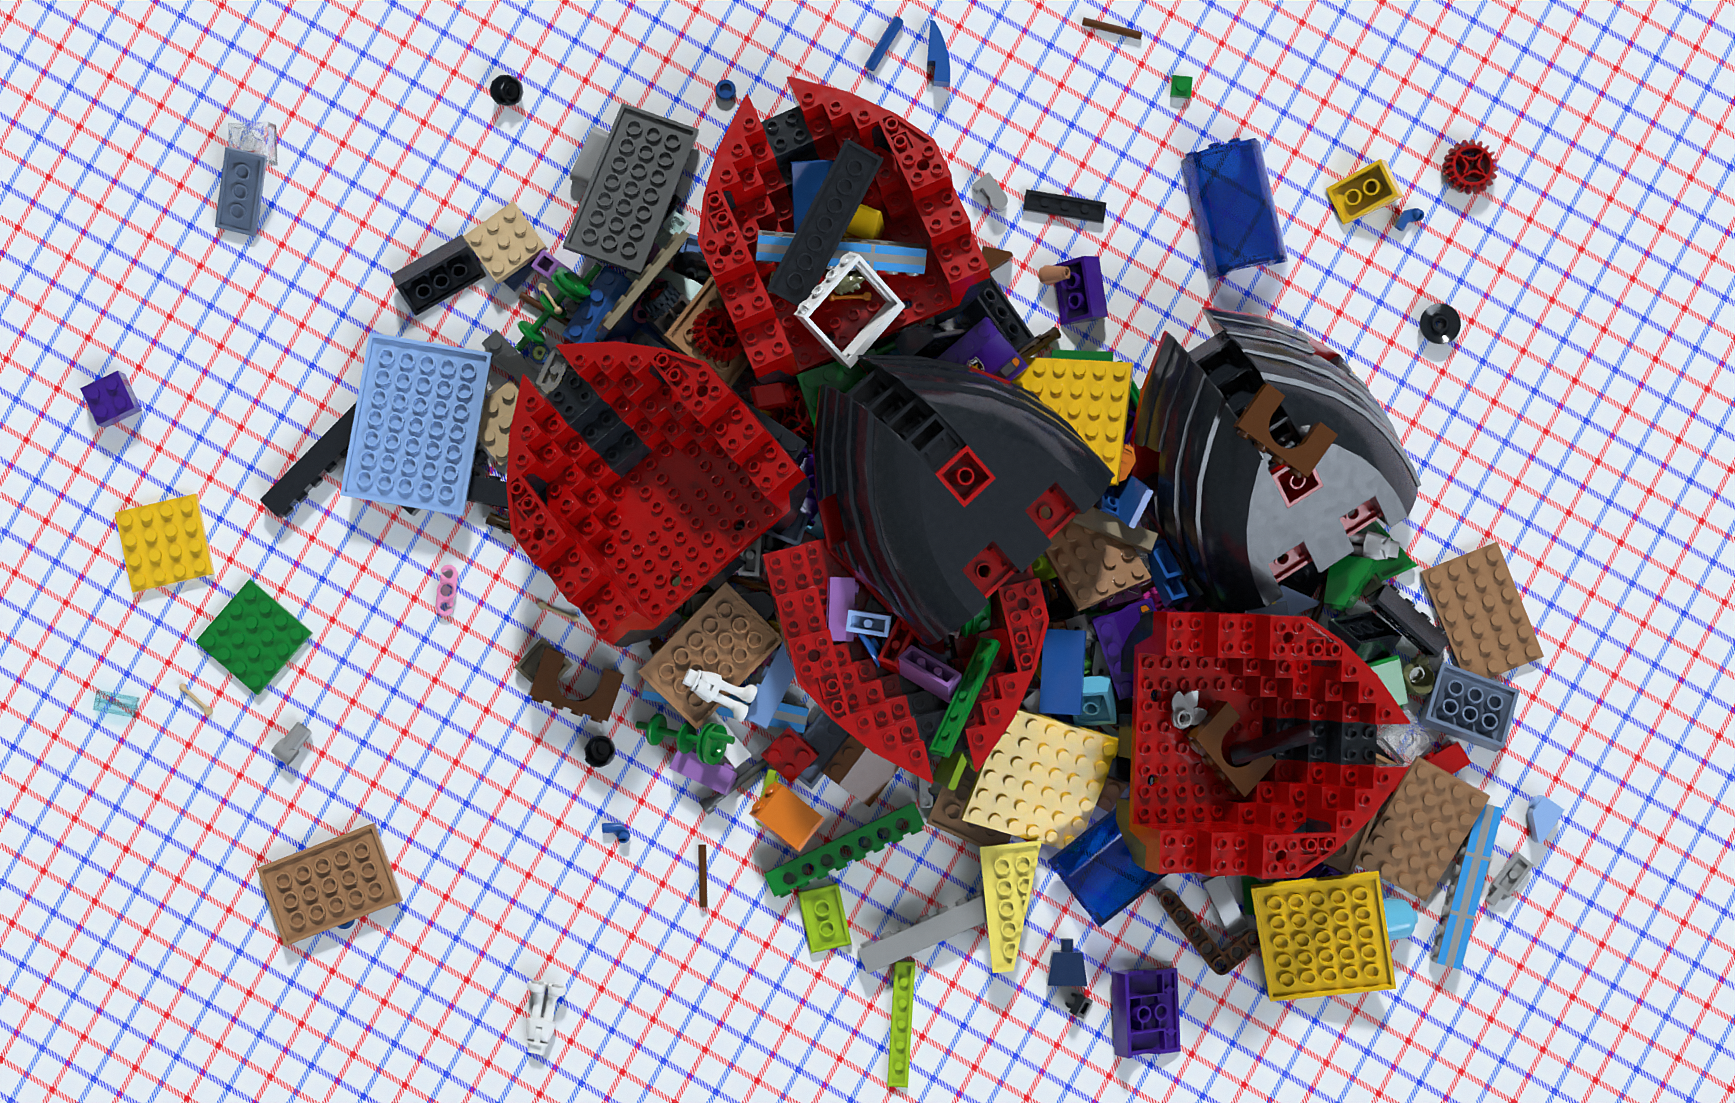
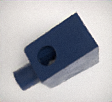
(1066, 966)

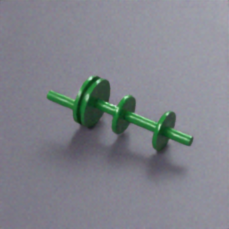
(569, 286)
(710, 742)

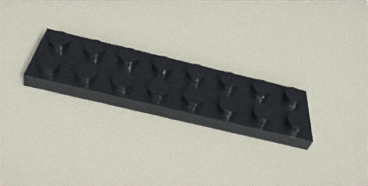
(825, 223)

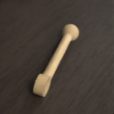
(543, 287)
(542, 605)
(207, 710)

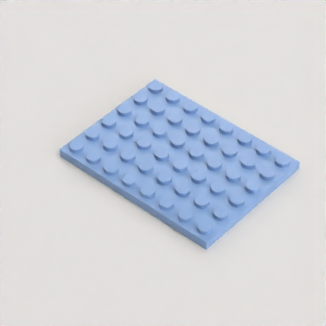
(416, 424)

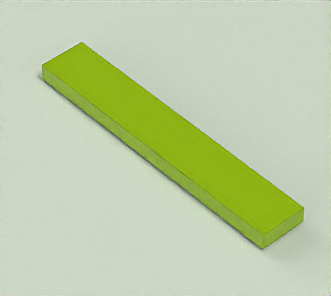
(901, 1023)

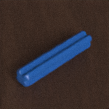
(884, 43)

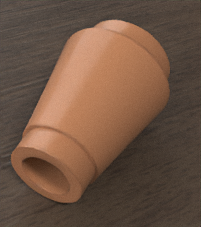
(1051, 274)

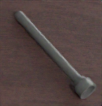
(709, 803)

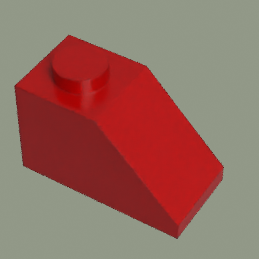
(773, 396)

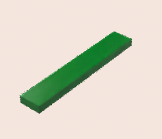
(964, 697)

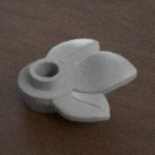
(1187, 707)

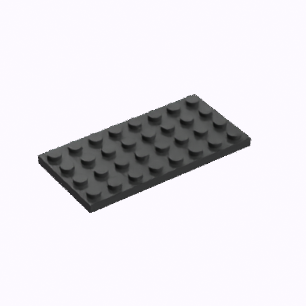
(631, 189)

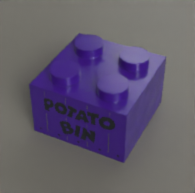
(111, 399)

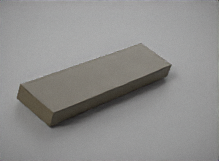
(1114, 528)

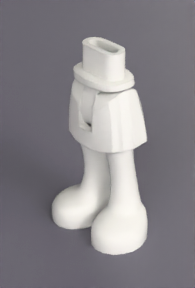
(1375, 546)
(707, 687)
(539, 1028)

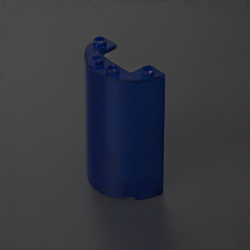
(1233, 207)
(1102, 871)

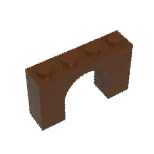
(1255, 426)
(597, 705)
(1207, 741)

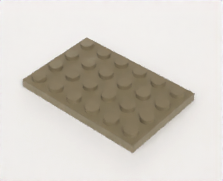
(639, 286)

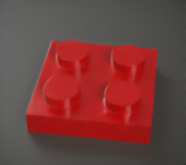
(790, 754)

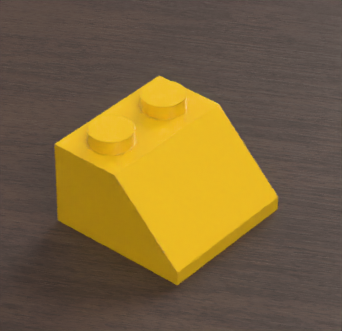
(866, 224)

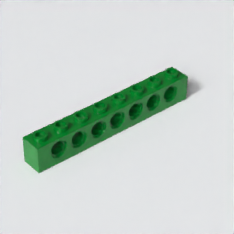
(775, 876)

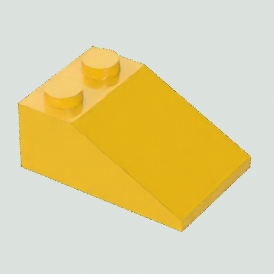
(1364, 191)

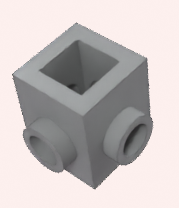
(1084, 623)

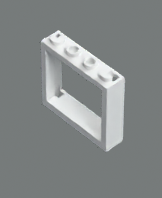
(874, 327)

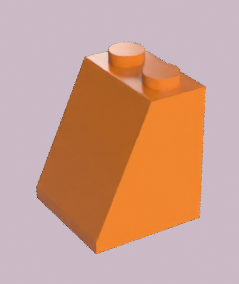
(786, 816)

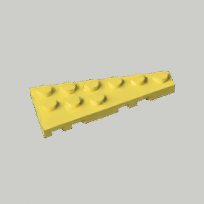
(1007, 888)

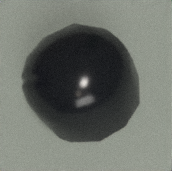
(506, 90)
(599, 751)

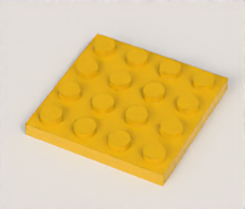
(164, 543)

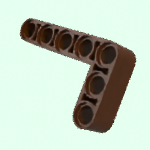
(1203, 937)

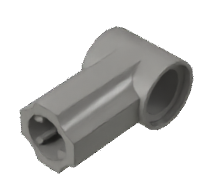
(288, 747)

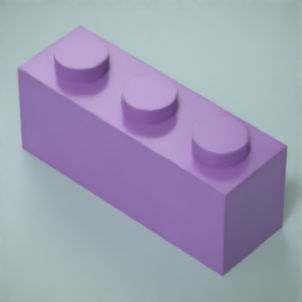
(840, 599)
(929, 673)
(713, 776)

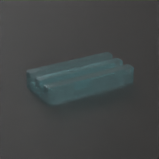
(133, 706)

